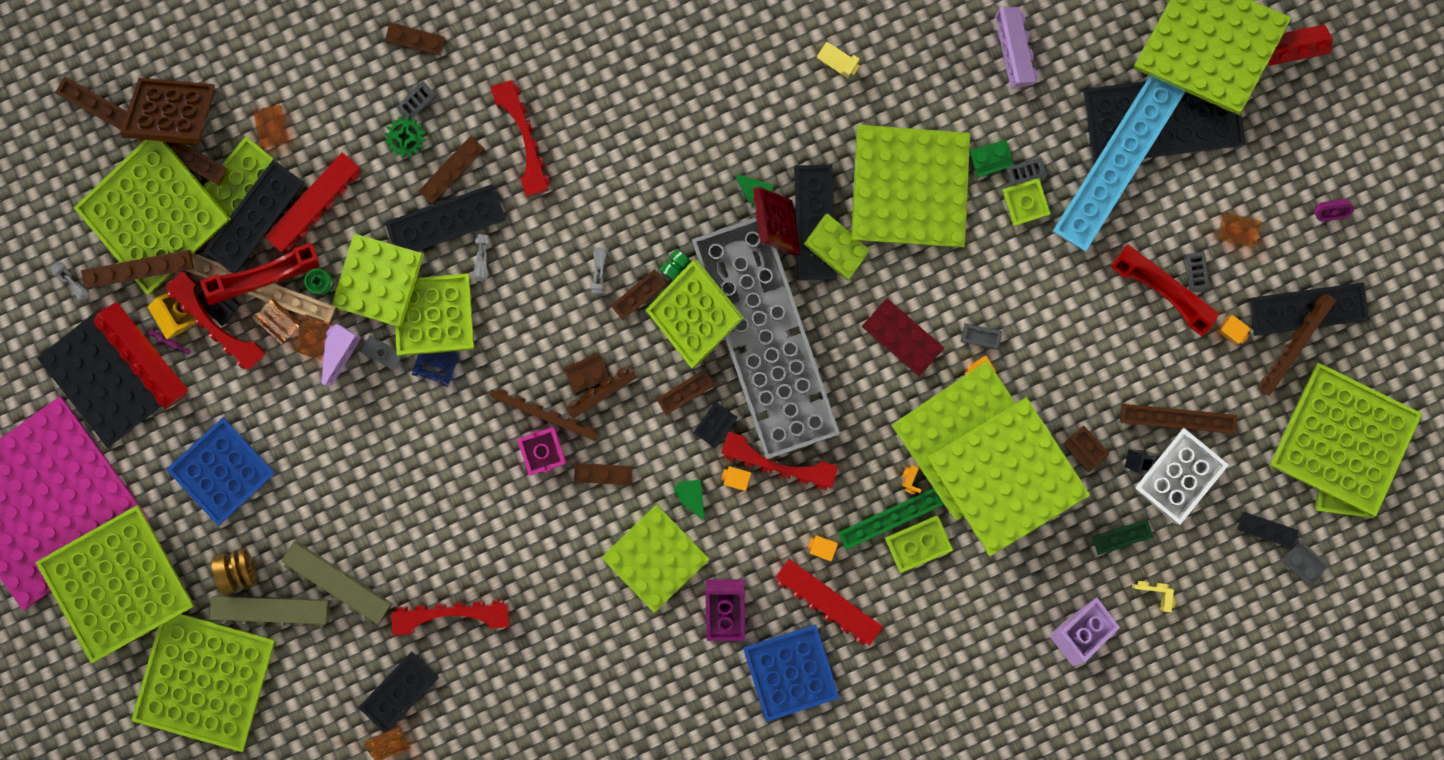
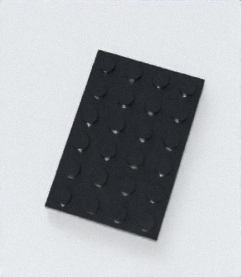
(98, 382)

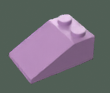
(338, 349)
(1084, 632)

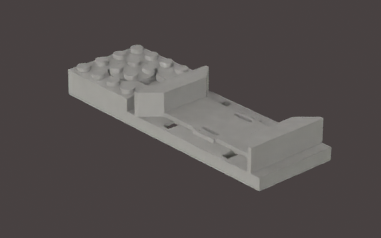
(776, 368)

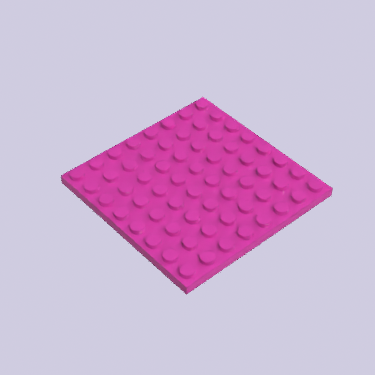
(51, 494)

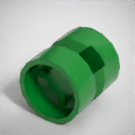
(676, 265)
(319, 281)

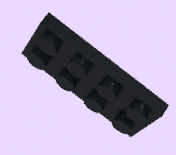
(398, 692)

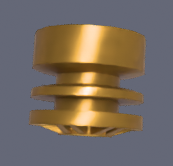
(236, 570)

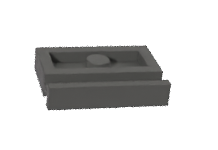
(1304, 563)

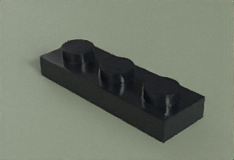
(1267, 529)

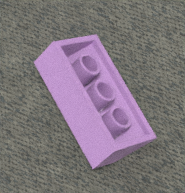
(1015, 47)

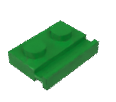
(991, 158)

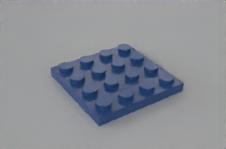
(221, 471)
(791, 672)

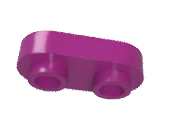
(1334, 210)

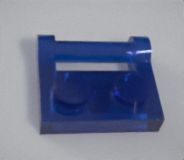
(445, 361)

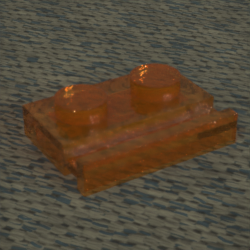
(270, 126)
(1239, 230)
(276, 321)
(312, 337)
(387, 744)

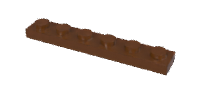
(137, 269)
(1300, 338)
(537, 410)
(1178, 418)

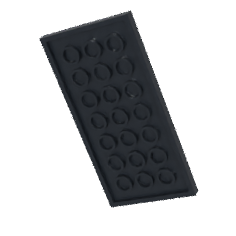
(1190, 128)

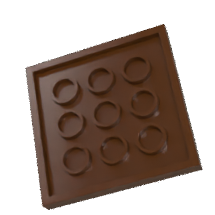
(168, 111)

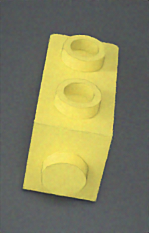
(838, 60)
(1167, 599)

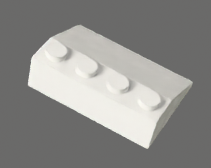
(1181, 476)

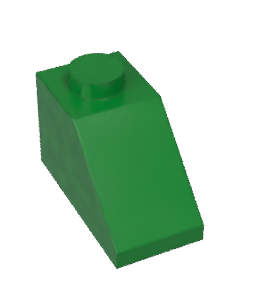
(748, 184)
(691, 496)

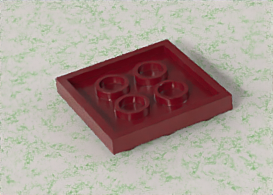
(776, 221)

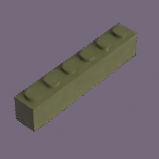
(336, 582)
(270, 610)

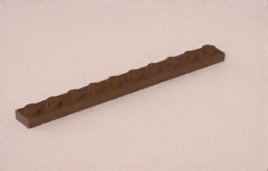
(115, 116)

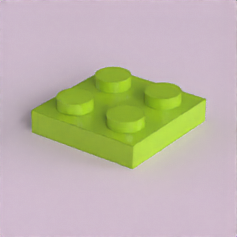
(1026, 202)

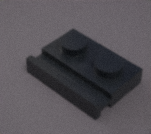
(222, 310)
(715, 425)

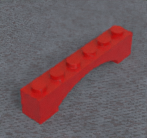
(534, 180)
(223, 287)
(184, 290)
(1194, 310)
(821, 474)
(494, 614)

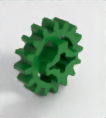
(406, 129)

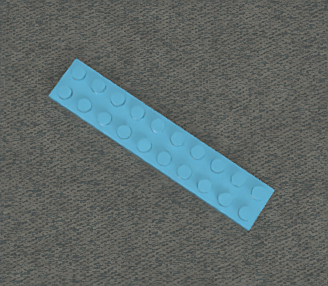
(1118, 162)

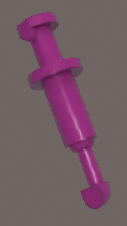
(169, 342)

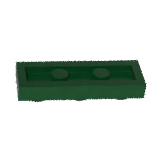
(1122, 536)

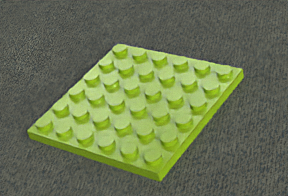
(1213, 48)
(910, 186)
(151, 208)
(950, 416)
(1345, 439)
(1008, 476)
(115, 584)
(204, 681)

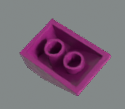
(725, 609)

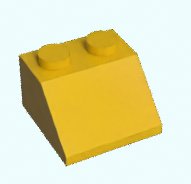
(170, 316)

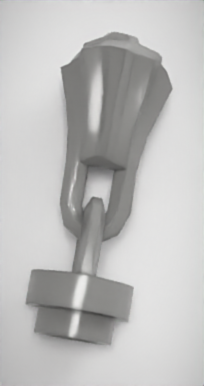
(599, 258)
(57, 269)
(480, 271)

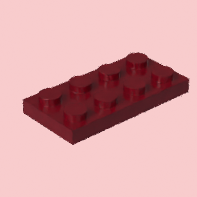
(902, 337)

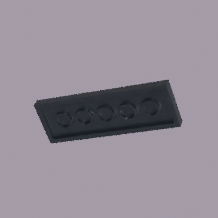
(812, 201)
(254, 217)
(447, 220)
(1287, 310)

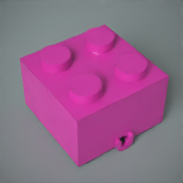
(542, 451)

